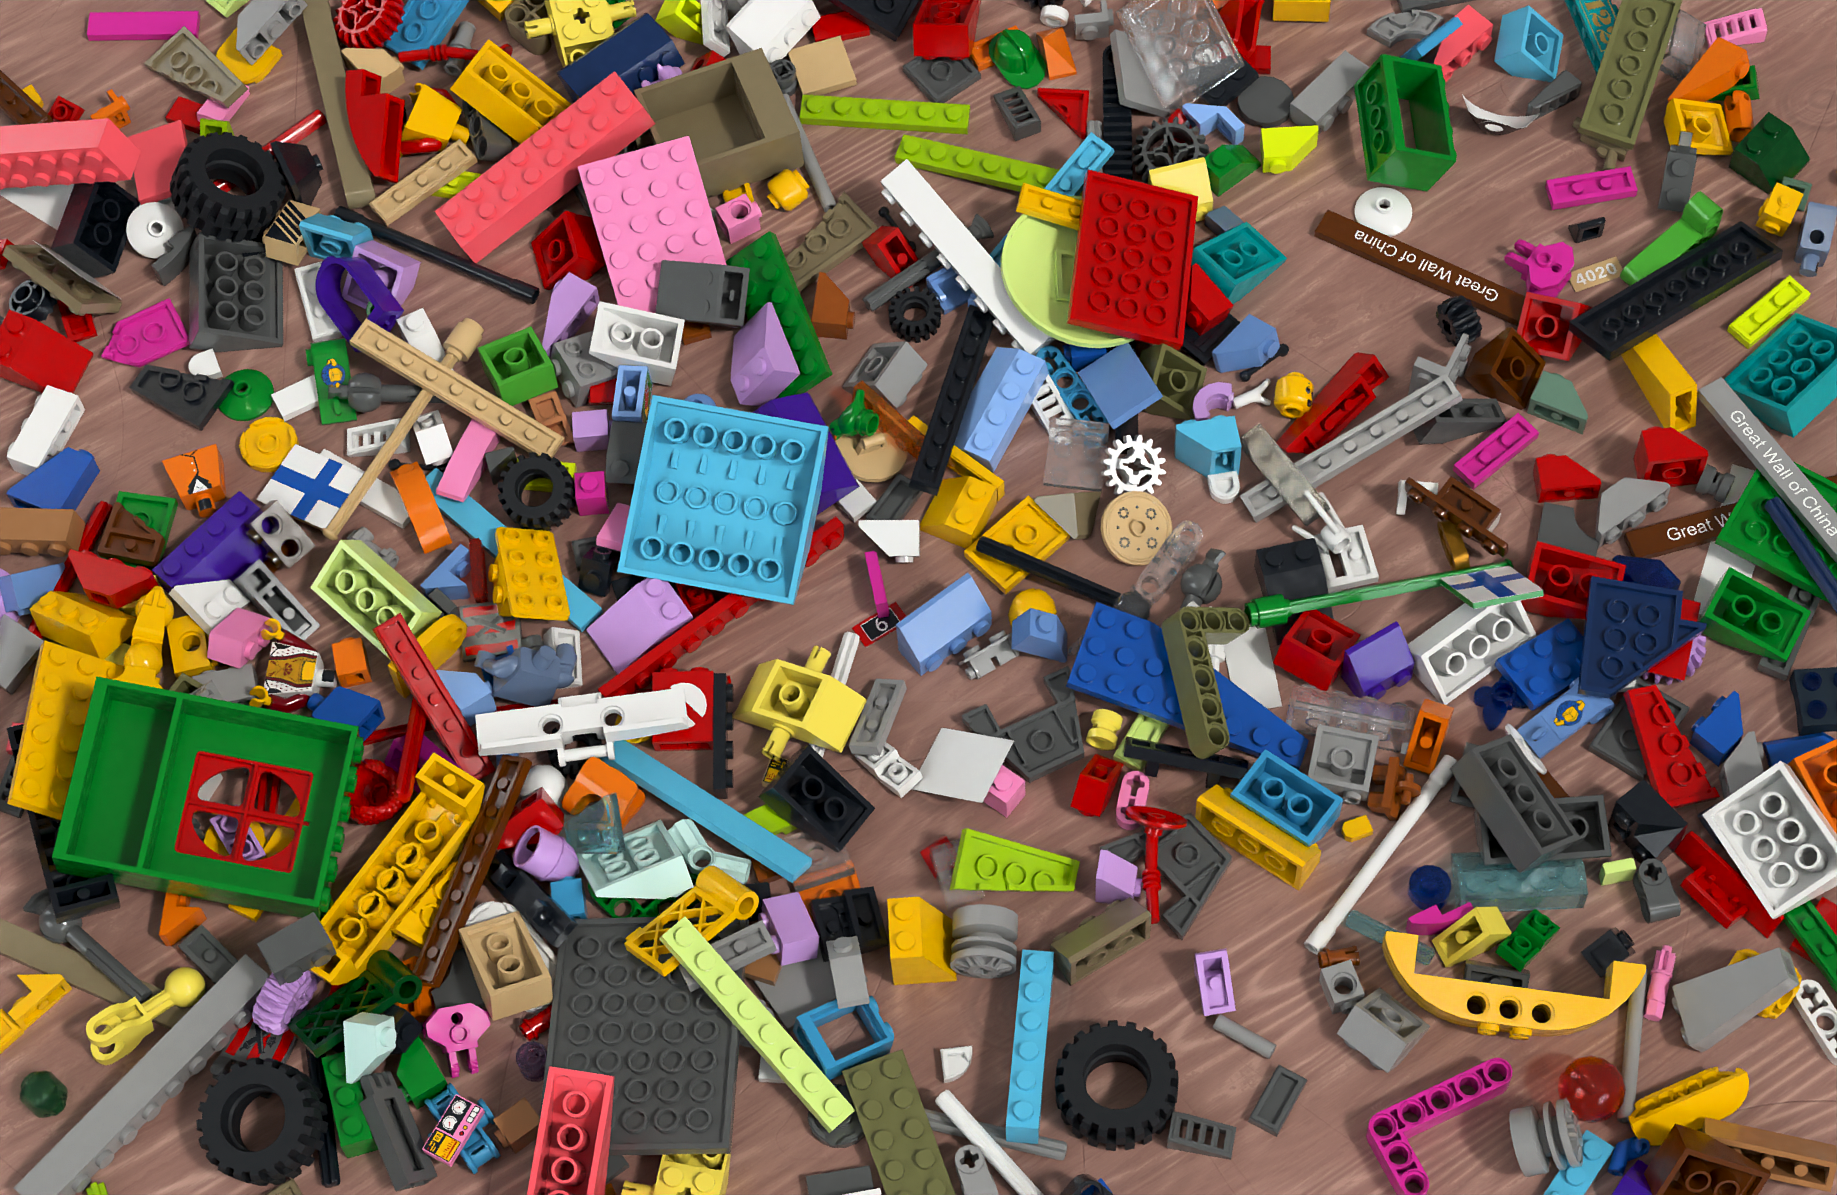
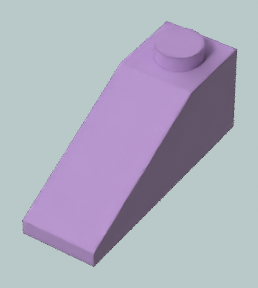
(568, 310)

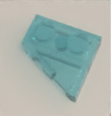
(597, 828)

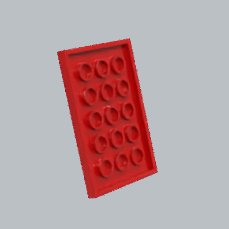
(1133, 259)

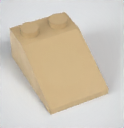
(506, 965)

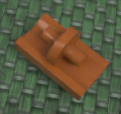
(1398, 789)

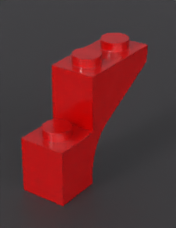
(1242, 23)

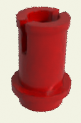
(537, 1024)

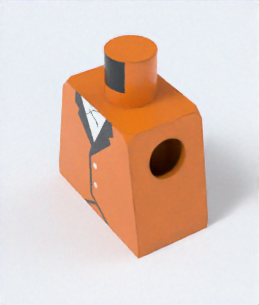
(198, 479)

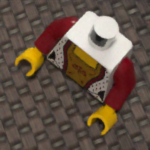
(292, 672)

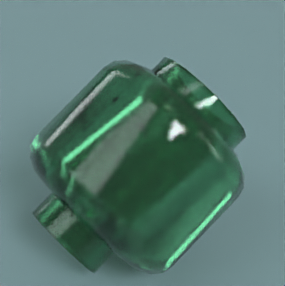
(43, 1094)

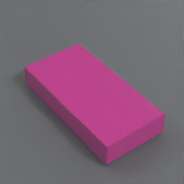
(877, 584)

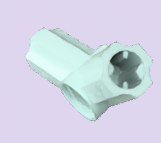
(695, 848)

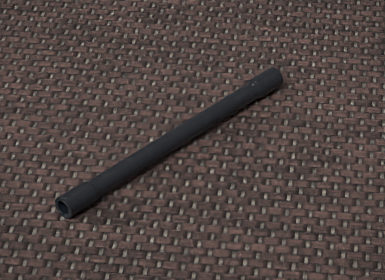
(513, 286)

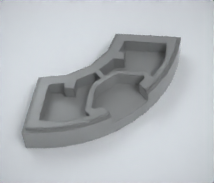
(1404, 26)

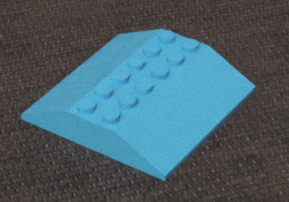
(724, 500)

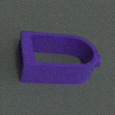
(331, 299)

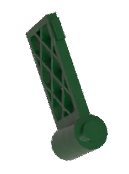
(386, 979)

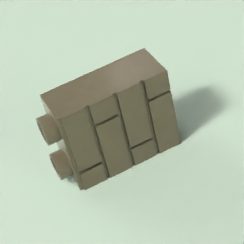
(732, 119)

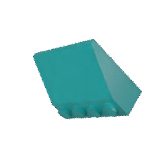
(1789, 375)

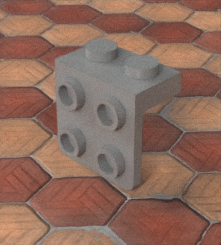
(579, 369)
(1427, 371)

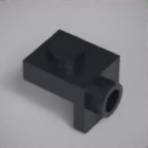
(597, 570)

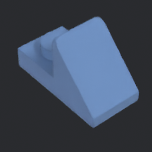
(448, 574)

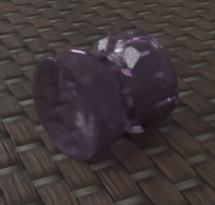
(534, 1068)

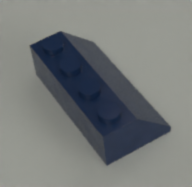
(629, 52)

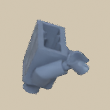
(530, 674)

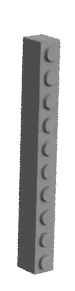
(148, 1084)

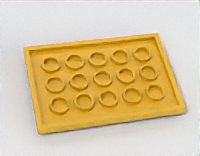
(55, 727)

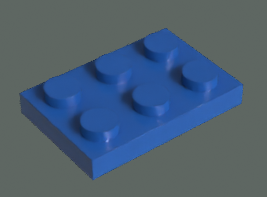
(1544, 664)

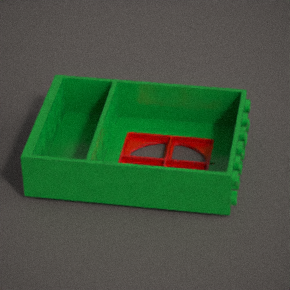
(140, 785)

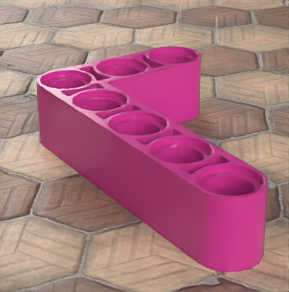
(1428, 1117)

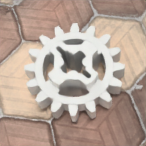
(1136, 455)

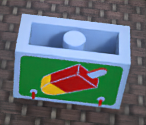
(632, 394)

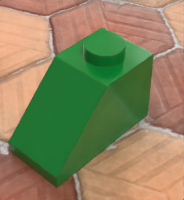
(1229, 166)
(419, 1075)

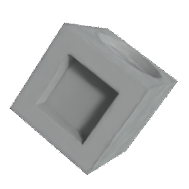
(1341, 974)

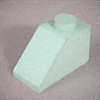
(367, 1043)

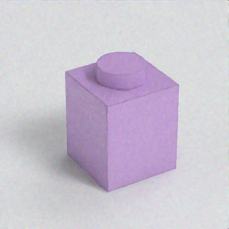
(591, 430)

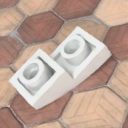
(891, 770)

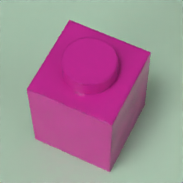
(591, 493)

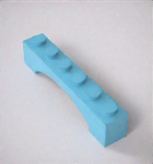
(1029, 1047)

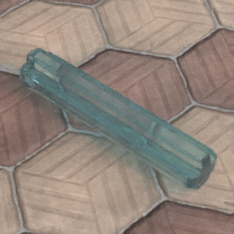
(1376, 931)

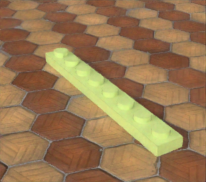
(757, 1024)

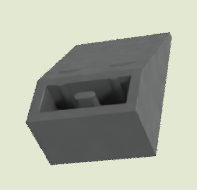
(703, 293)

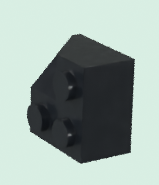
(1646, 823)

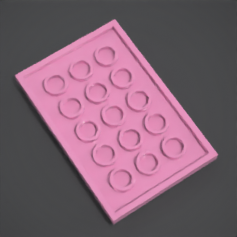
(649, 211)

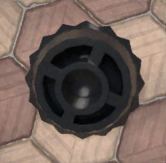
(32, 300)

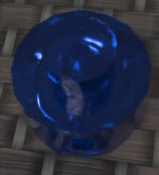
(1429, 887)

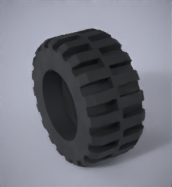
(216, 210)
(1116, 1045)
(225, 1110)

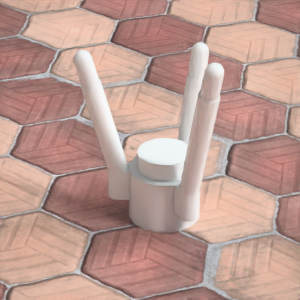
(1334, 534)

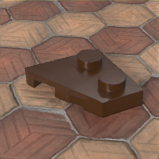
(130, 539)

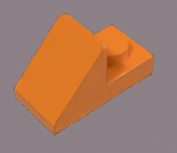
(178, 918)

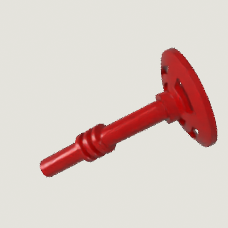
(443, 52)
(1154, 823)

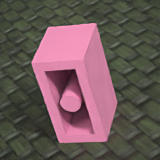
(237, 638)

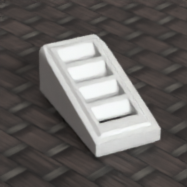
(1054, 397)
(378, 430)

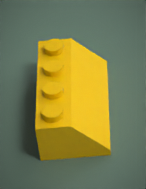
(508, 93)
(1256, 837)

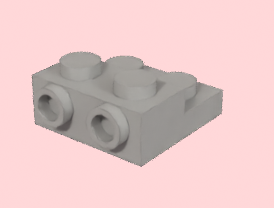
(1343, 762)

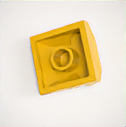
(1703, 120)

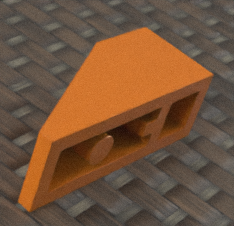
(1714, 72)

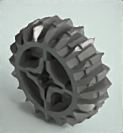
(1159, 155)

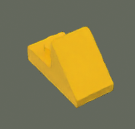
(45, 992)

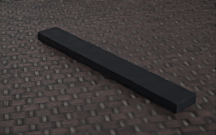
(952, 401)

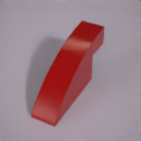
(375, 123)

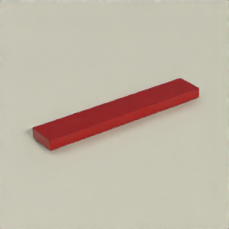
(432, 696)

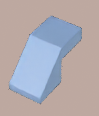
(1210, 117)

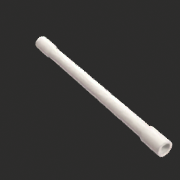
(1326, 928)

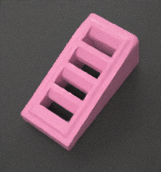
(1743, 19)

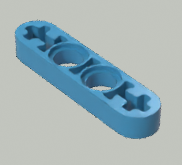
(1076, 390)

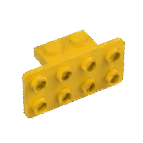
(528, 575)

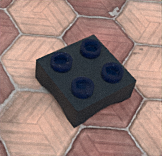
(1815, 699)

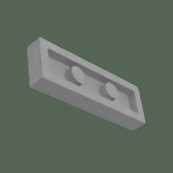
(877, 717)
(739, 949)

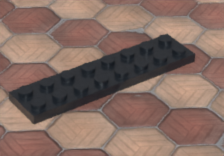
(1675, 290)

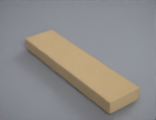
(423, 182)

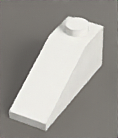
(419, 333)

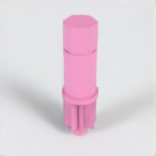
(1659, 983)

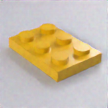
(1024, 529)

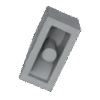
(847, 972)

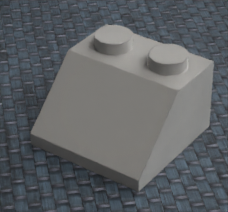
(889, 371)
(1382, 1030)

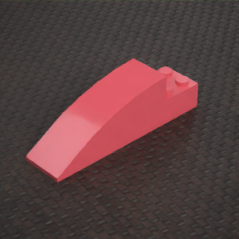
(573, 1134)

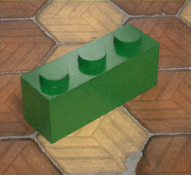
(350, 1121)

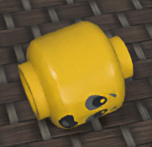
(1293, 395)

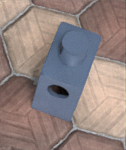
(1815, 237)

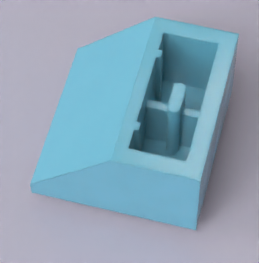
(1209, 445)

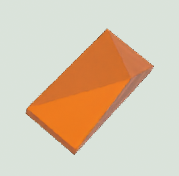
(1056, 53)

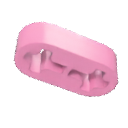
(1125, 798)

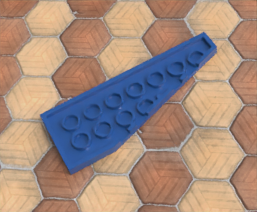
(1129, 666)

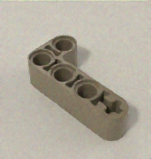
(527, 11)

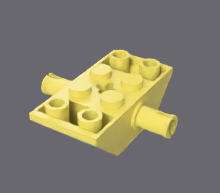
(571, 36)
(800, 704)
(686, 1176)

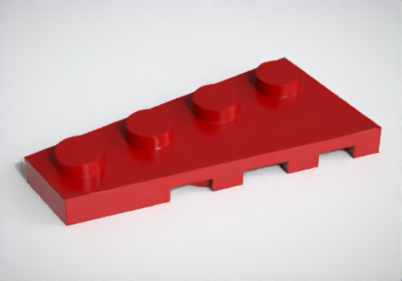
(1665, 751)

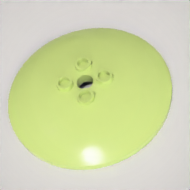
(1038, 280)

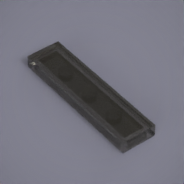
(1281, 473)

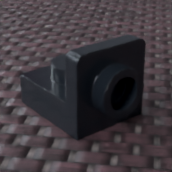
(1610, 947)

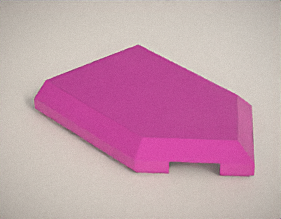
(147, 336)

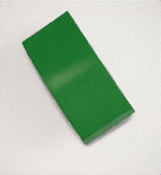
(1527, 940)

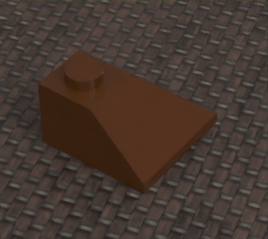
(1506, 369)

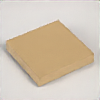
(822, 67)

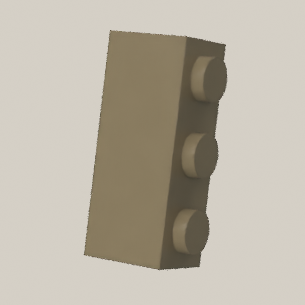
(1101, 939)

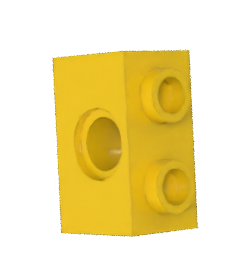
(182, 635)

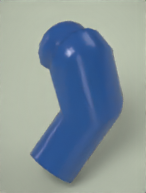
(1626, 1151)

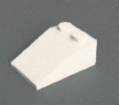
(637, 339)

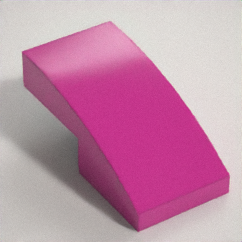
(1433, 922)

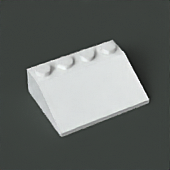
(1777, 839)

